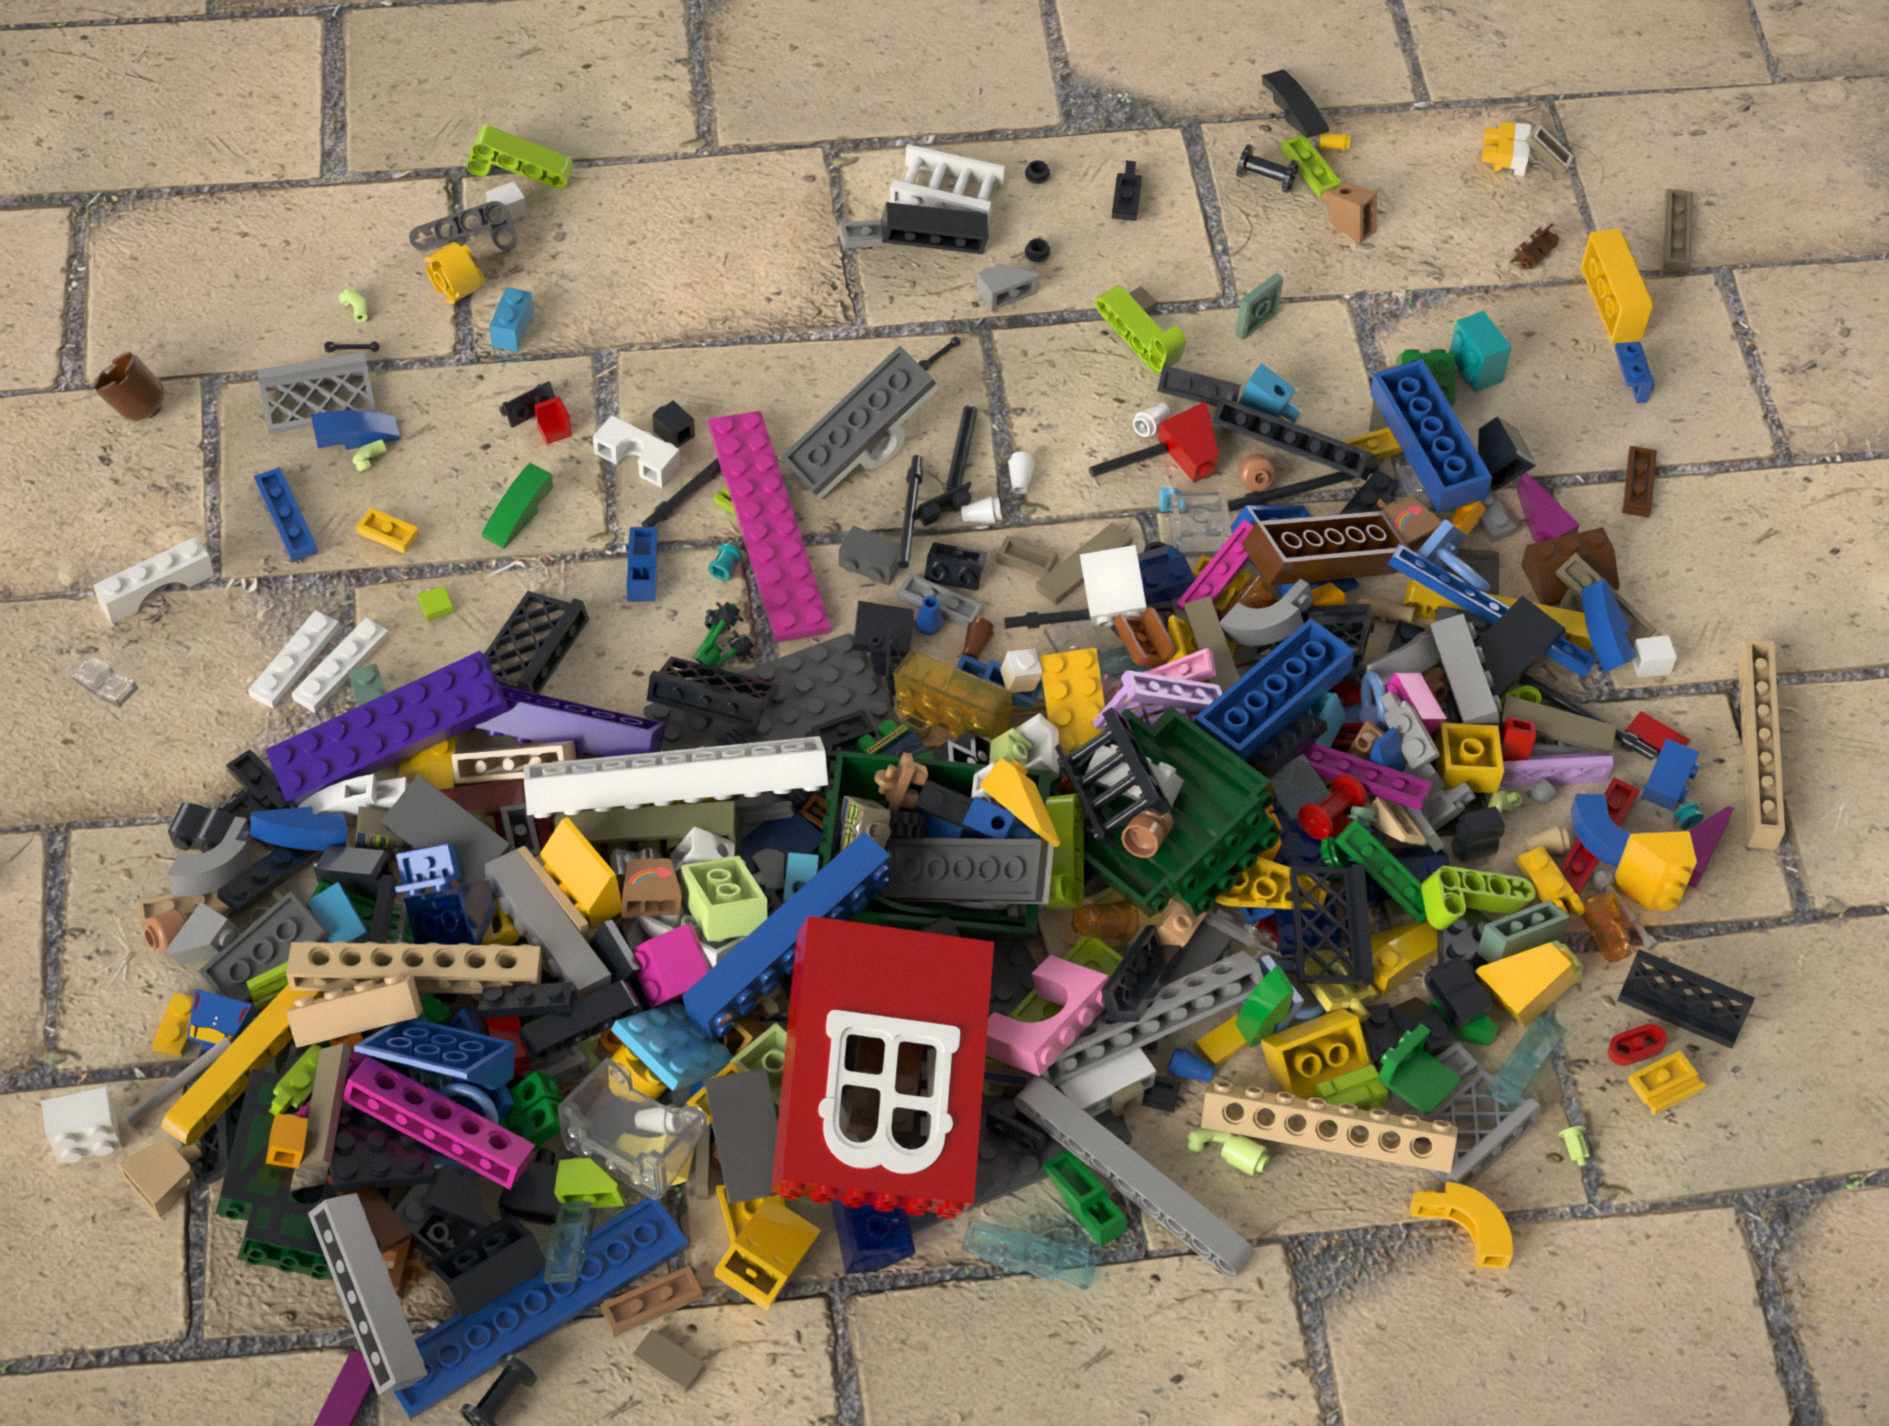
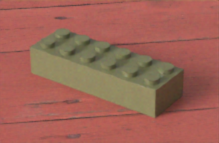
(655, 826)

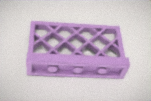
(1162, 693)

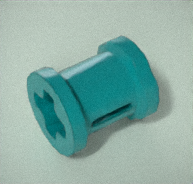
(724, 562)

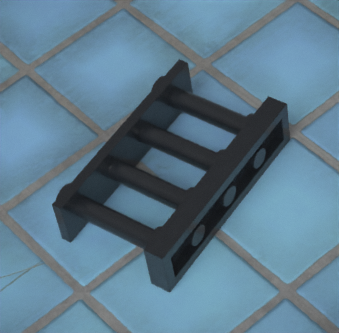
(1139, 775)

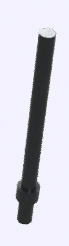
(914, 479)
(1256, 499)
(666, 508)
(1034, 620)
(1628, 740)

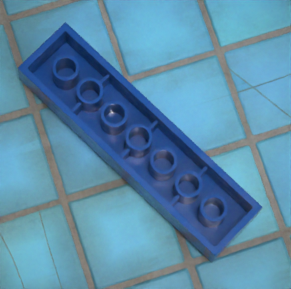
(769, 950)

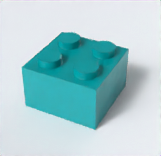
(1480, 351)

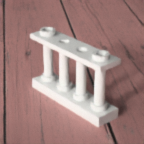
(951, 165)

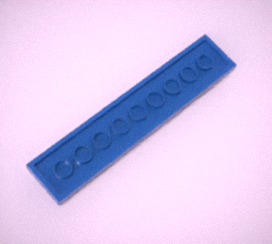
(472, 1344)

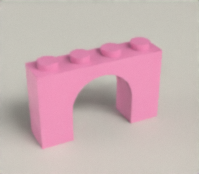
(1039, 1044)

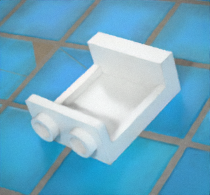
(1113, 585)
(1043, 739)

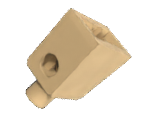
(161, 1173)

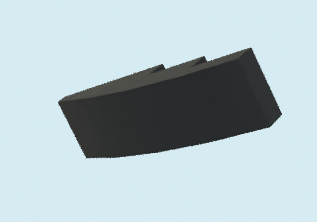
(1296, 103)

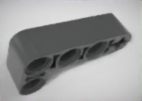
(461, 231)

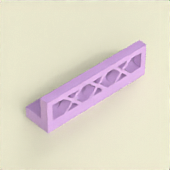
(1557, 769)

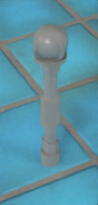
(1604, 882)

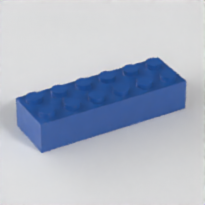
(1430, 436)
(1277, 689)

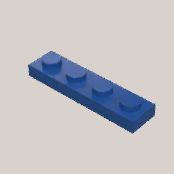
(285, 514)

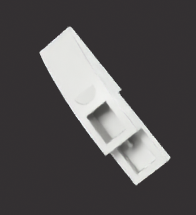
(356, 792)

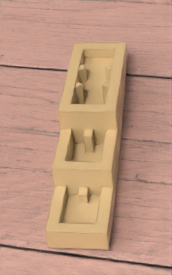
(1393, 820)

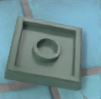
(1259, 306)

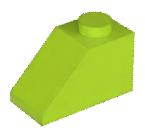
(585, 1181)

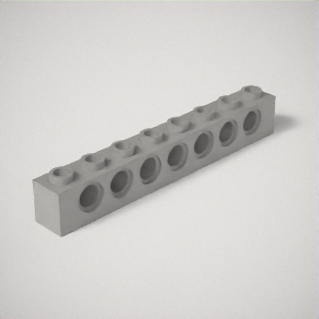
(1172, 1009)

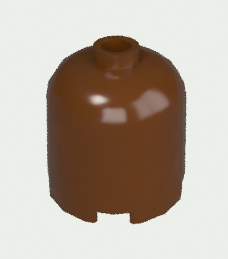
(130, 388)

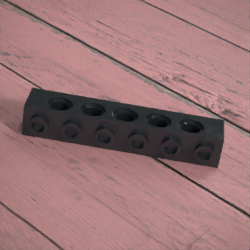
(1294, 439)

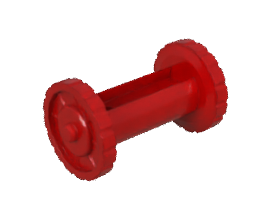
(1318, 819)

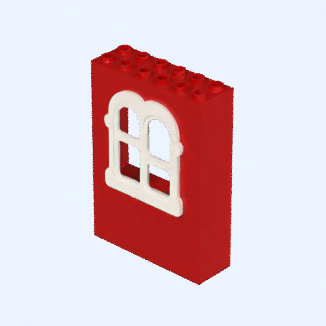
(896, 990)

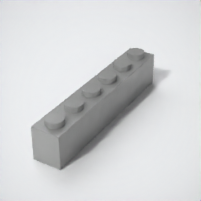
(545, 924)
(367, 1293)

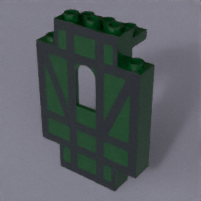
(277, 1224)

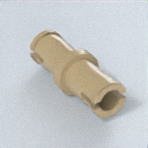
(1387, 610)

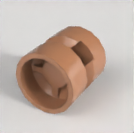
(1146, 832)

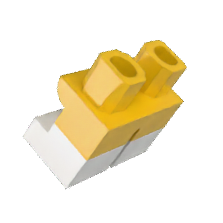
(1509, 147)

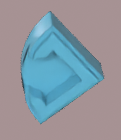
(1164, 497)

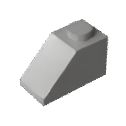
(1005, 285)
(202, 936)

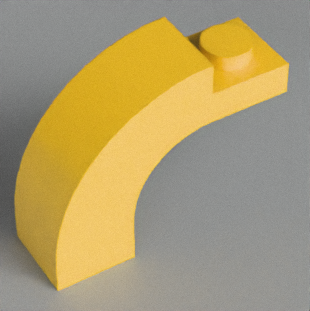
(1475, 1214)

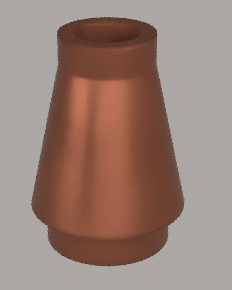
(977, 637)

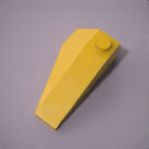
(432, 764)

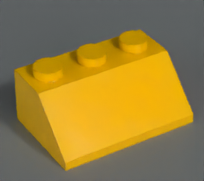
(1656, 869)
(581, 874)
(1315, 1052)

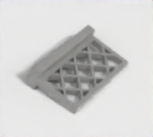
(313, 374)
(1494, 1141)

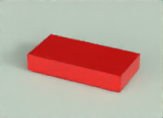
(1654, 732)

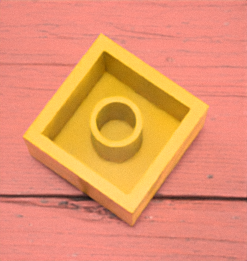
(1470, 756)

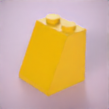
(1529, 980)

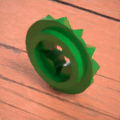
(1333, 855)

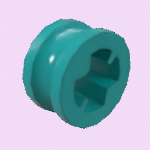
(1688, 815)

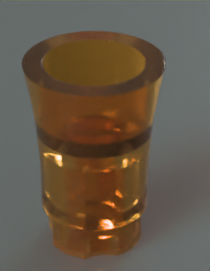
(1254, 595)
(1107, 920)
(1607, 926)

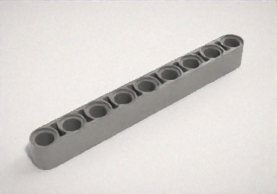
(1134, 1177)

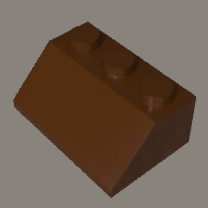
(1546, 557)

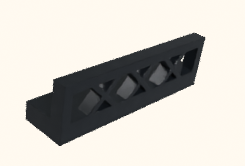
(1142, 983)
(223, 1142)

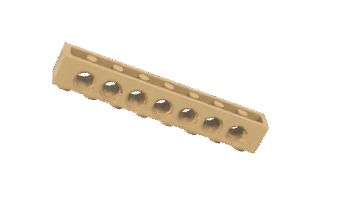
(1761, 744)
(307, 974)
(1341, 1139)

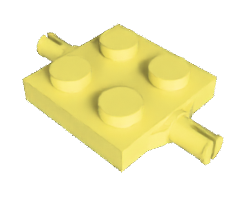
(1337, 995)

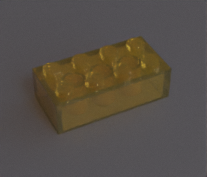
(951, 697)

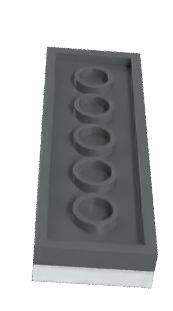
(859, 422)
(970, 871)

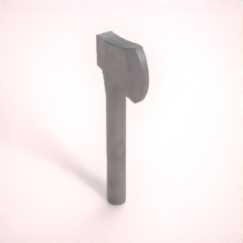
(769, 868)

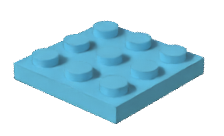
(672, 1045)

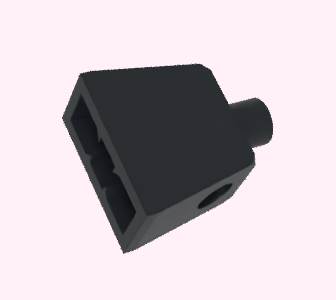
(533, 1194)

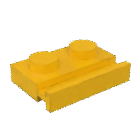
(1666, 1082)

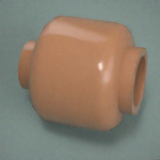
(1256, 472)
(163, 929)

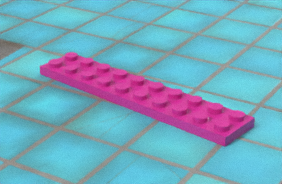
(768, 527)

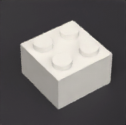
(81, 1125)

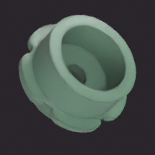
(1362, 815)

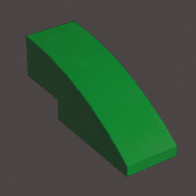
(518, 505)
(1265, 1007)
(1086, 1197)

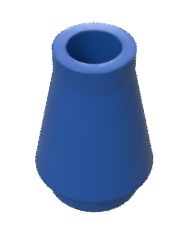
(929, 618)
(1190, 1066)

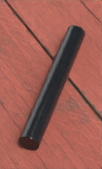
(1128, 459)

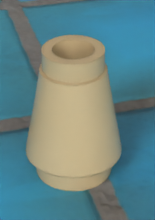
(1553, 840)

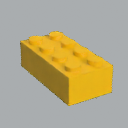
(1616, 286)
(1073, 695)

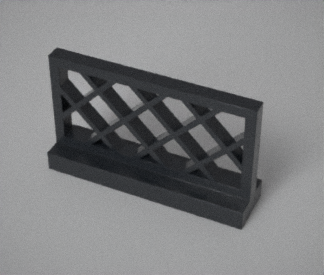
(1340, 621)
(549, 649)
(700, 697)
(1356, 930)
(1689, 1012)

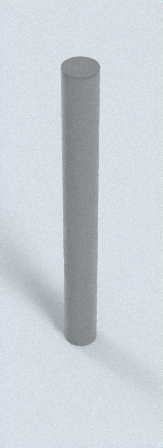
(178, 1082)

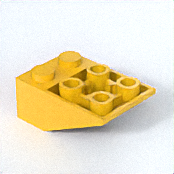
(766, 1252)

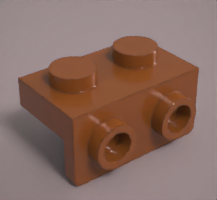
(1145, 638)

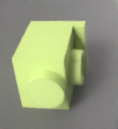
(1010, 747)

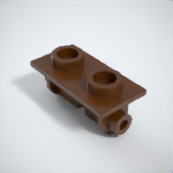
(1528, 252)

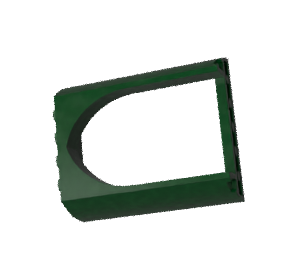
(854, 777)

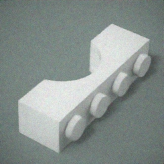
(124, 592)

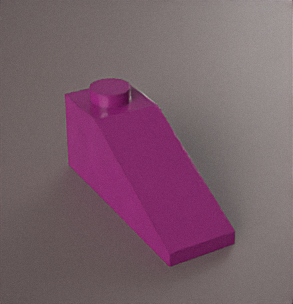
(1542, 513)
(1705, 840)

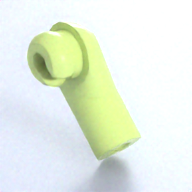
(352, 297)
(366, 452)
(1505, 801)
(588, 1050)
(1201, 1135)

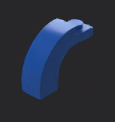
(1597, 829)

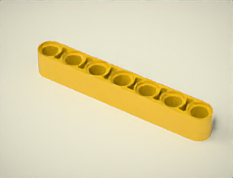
(1427, 600)
(231, 1071)

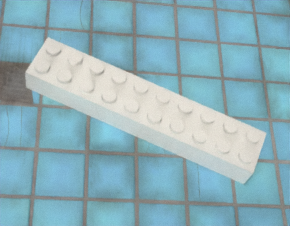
(675, 776)

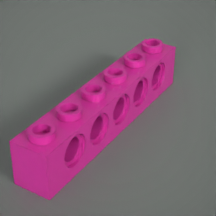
(438, 1122)

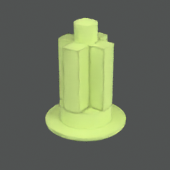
(1575, 1144)

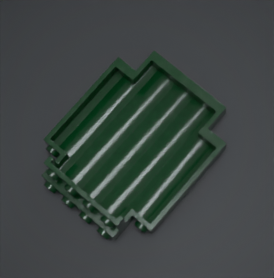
(1215, 817)

